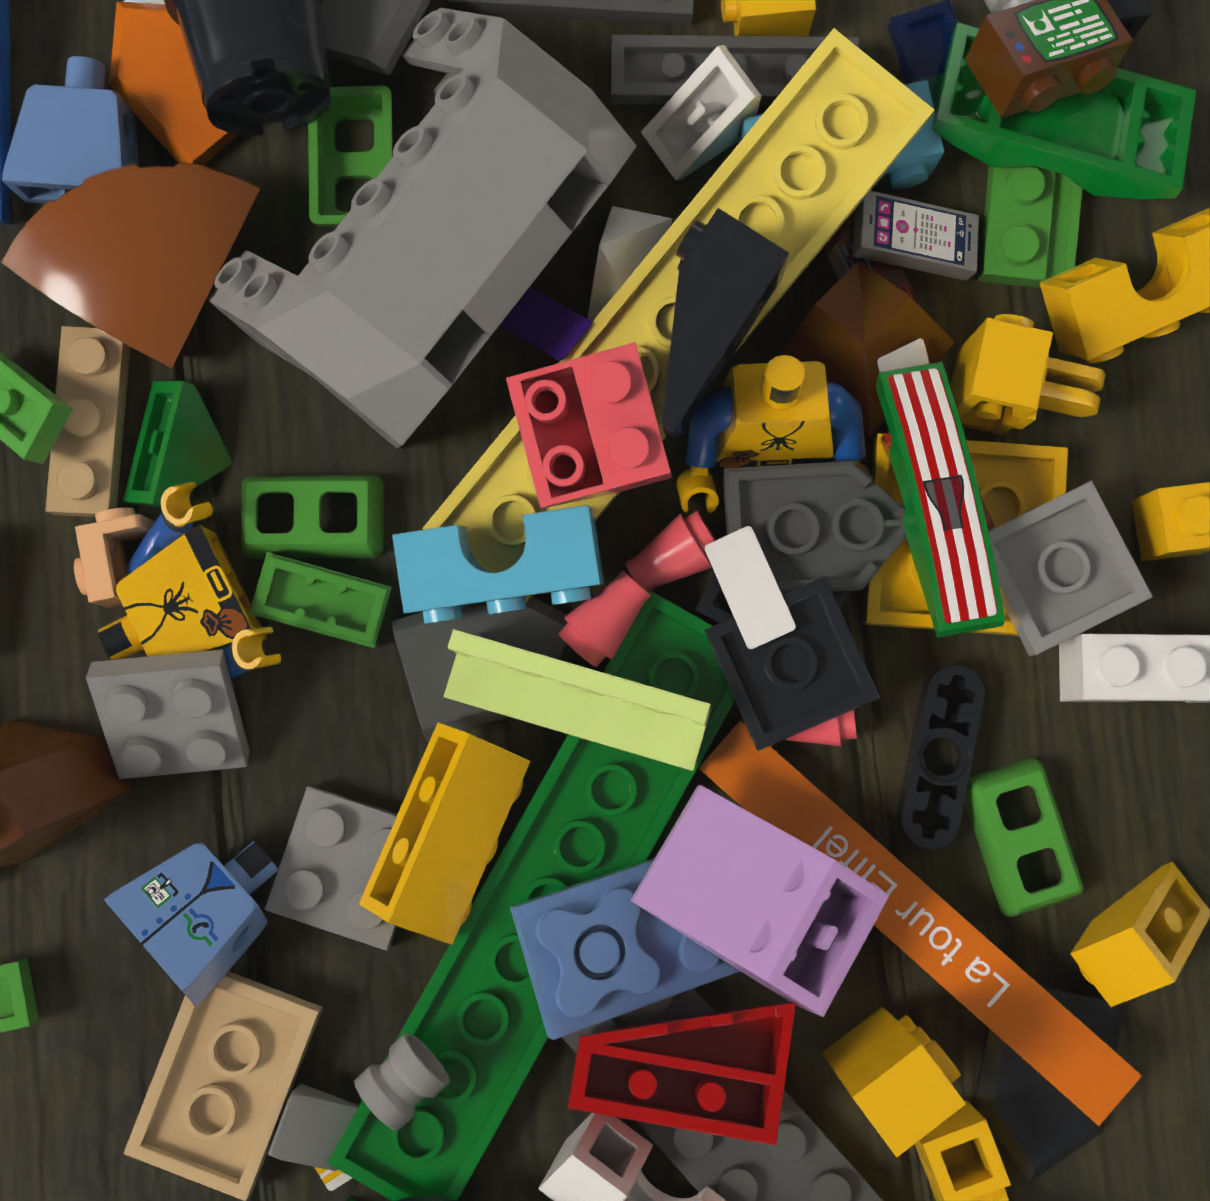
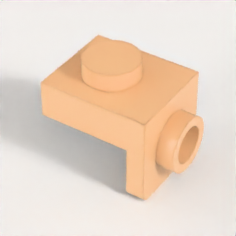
(103, 554)

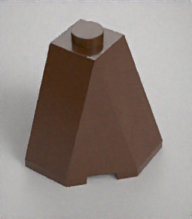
(50, 786)

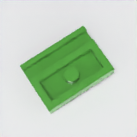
(1028, 226)

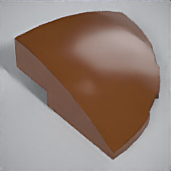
(136, 249)

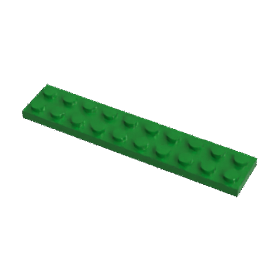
(479, 1009)

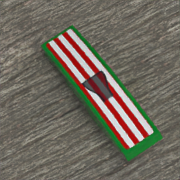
(941, 500)

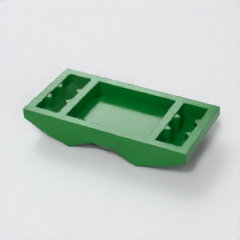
(1109, 142)

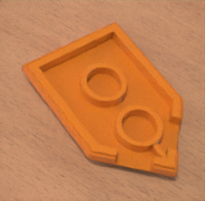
(159, 82)

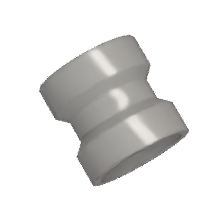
(401, 1081)

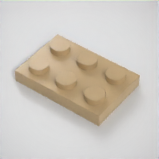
(224, 1084)

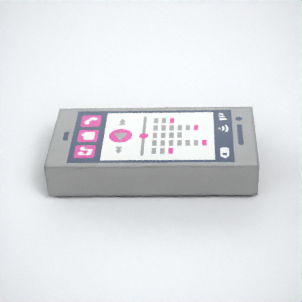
(916, 235)

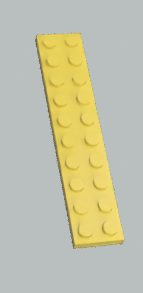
(786, 180)

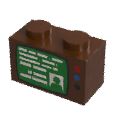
(1046, 52)

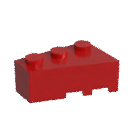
(691, 1072)

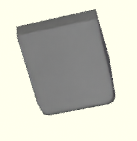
(311, 1127)

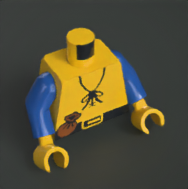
(770, 418)
(185, 594)

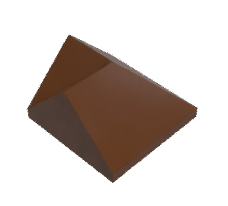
(857, 326)

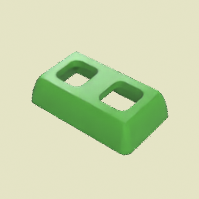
(329, 165)
(307, 537)
(1004, 847)

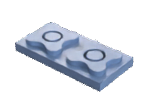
(604, 955)

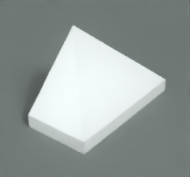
(703, 115)
(623, 246)

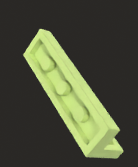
(577, 700)

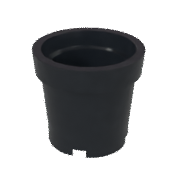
(256, 61)

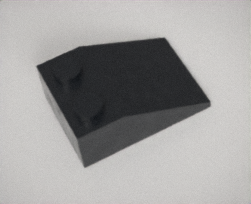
(721, 291)

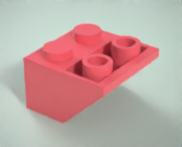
(589, 427)

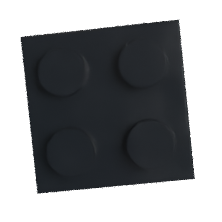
(798, 676)

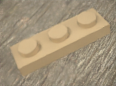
(89, 447)

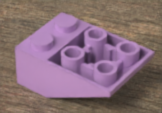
(761, 900)

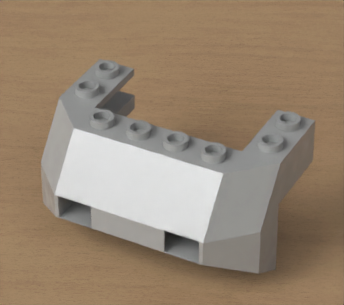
(444, 229)

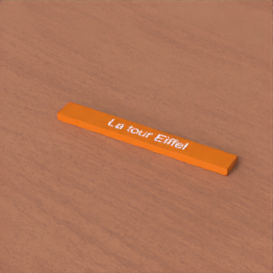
(930, 929)

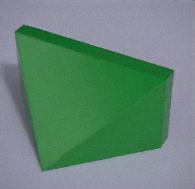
(174, 444)

